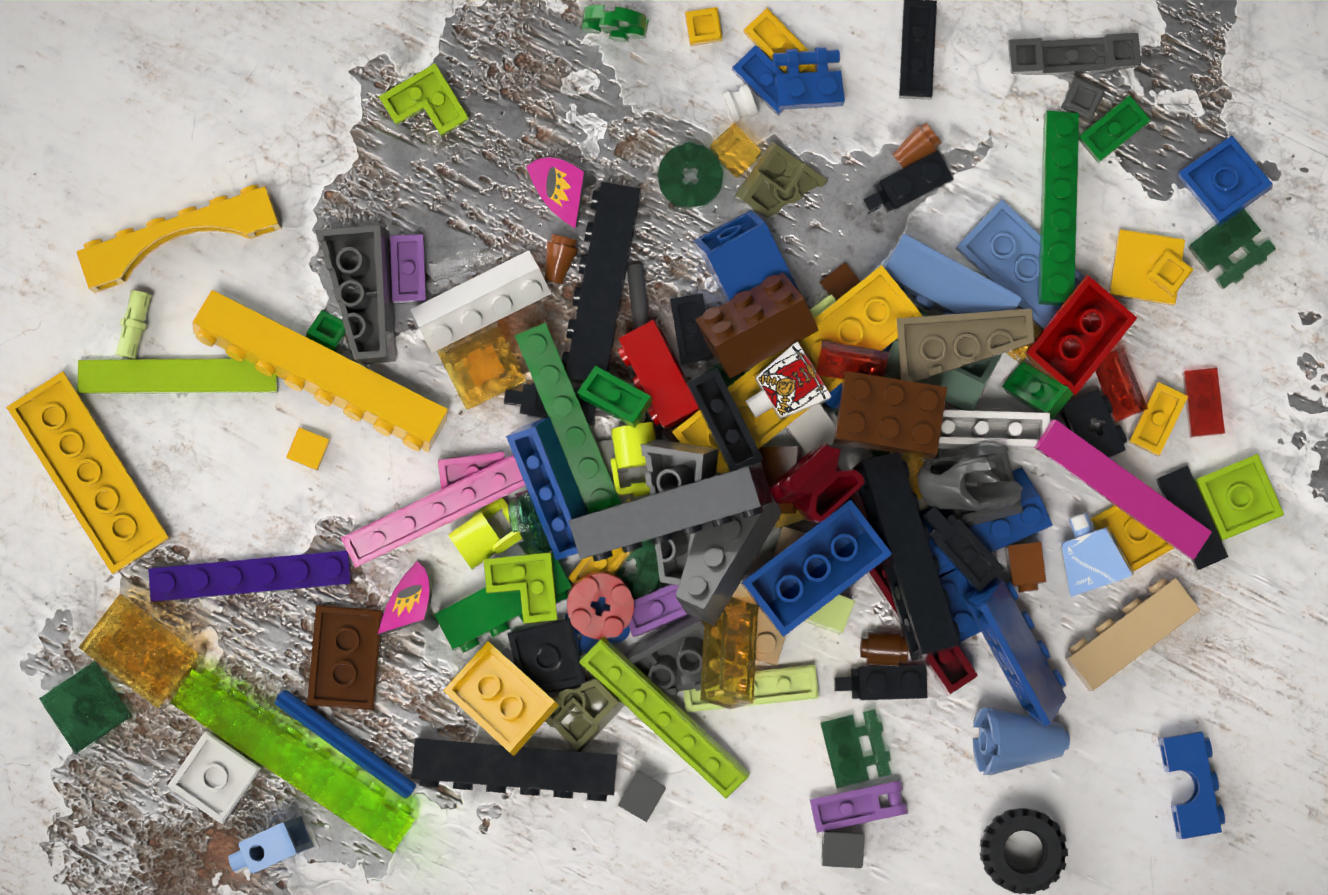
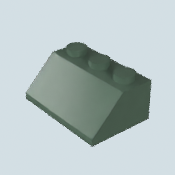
(963, 384)

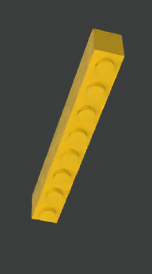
(319, 371)

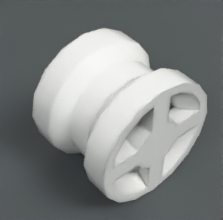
(740, 104)

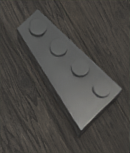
(363, 288)
(669, 467)

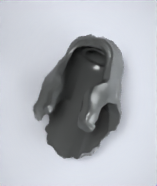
(967, 481)

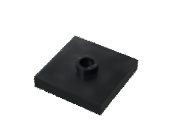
(549, 655)

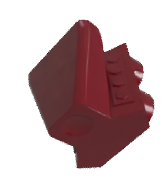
(815, 485)

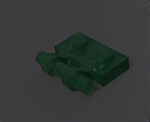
(1223, 240)
(845, 751)

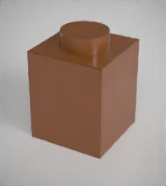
(1025, 566)

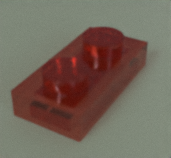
(838, 358)
(1120, 385)
(1203, 402)

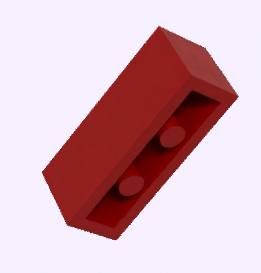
(658, 374)

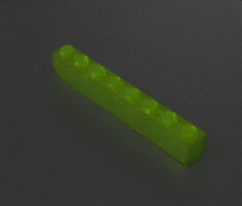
(294, 760)

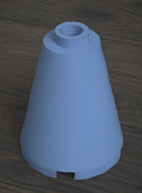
(1015, 741)

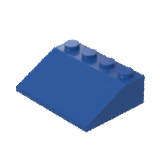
(1016, 650)

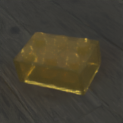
(141, 651)

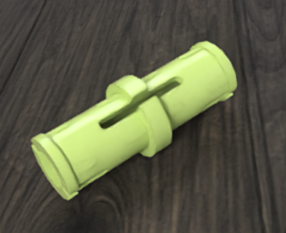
(133, 324)

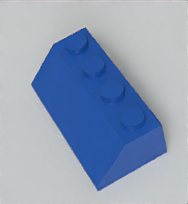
(1002, 531)
(816, 568)

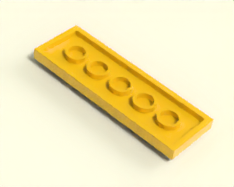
(88, 473)

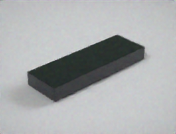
(917, 49)
(1183, 492)

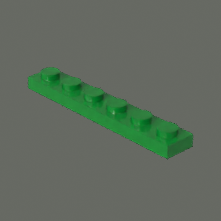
(1058, 207)
(567, 418)

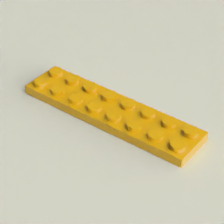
(858, 318)

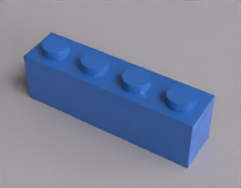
(548, 483)

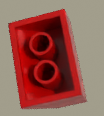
(1080, 335)

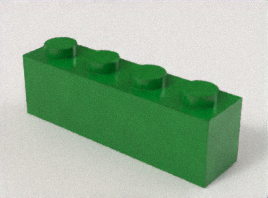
(489, 613)

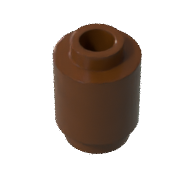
(884, 649)

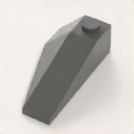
(672, 656)

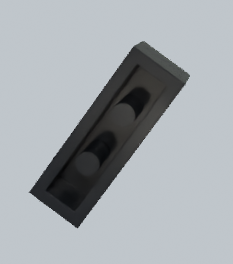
(724, 420)

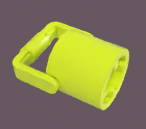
(628, 454)
(478, 540)

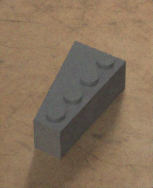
(721, 560)

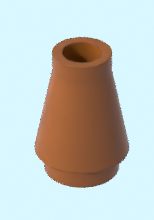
(917, 145)
(559, 257)

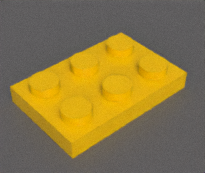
(500, 698)

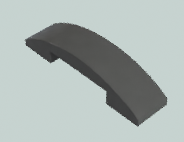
(1074, 55)

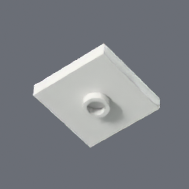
(214, 777)

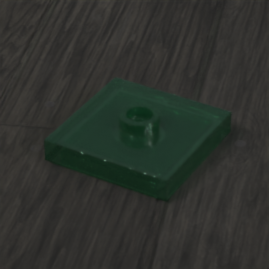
(85, 707)

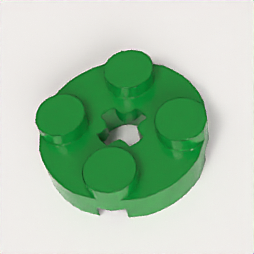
(618, 23)

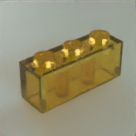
(730, 656)

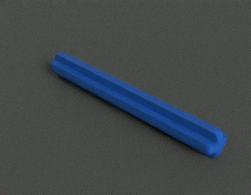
(345, 744)

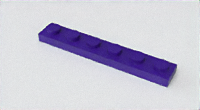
(249, 576)

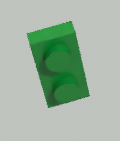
(1114, 129)
(1037, 390)
(615, 396)

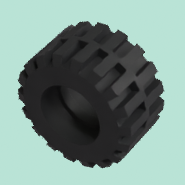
(1052, 858)

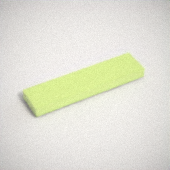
(770, 687)

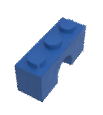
(1200, 812)

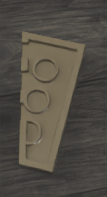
(955, 340)

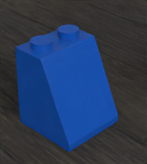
(741, 254)

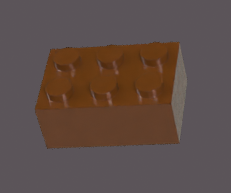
(756, 324)
(890, 415)

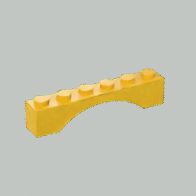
(114, 260)

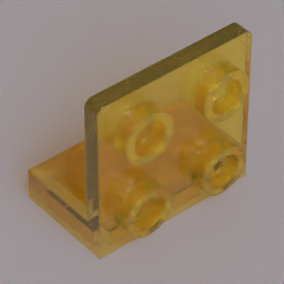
(481, 366)

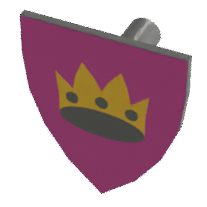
(561, 186)
(410, 602)

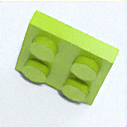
(1239, 497)

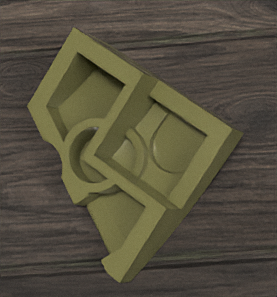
(777, 181)
(583, 712)

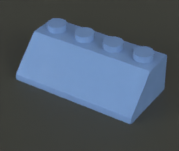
(944, 282)

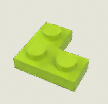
(425, 92)
(531, 576)

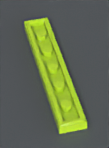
(172, 377)
(664, 717)

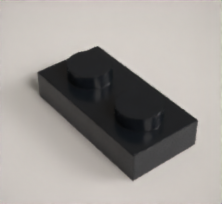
(690, 340)

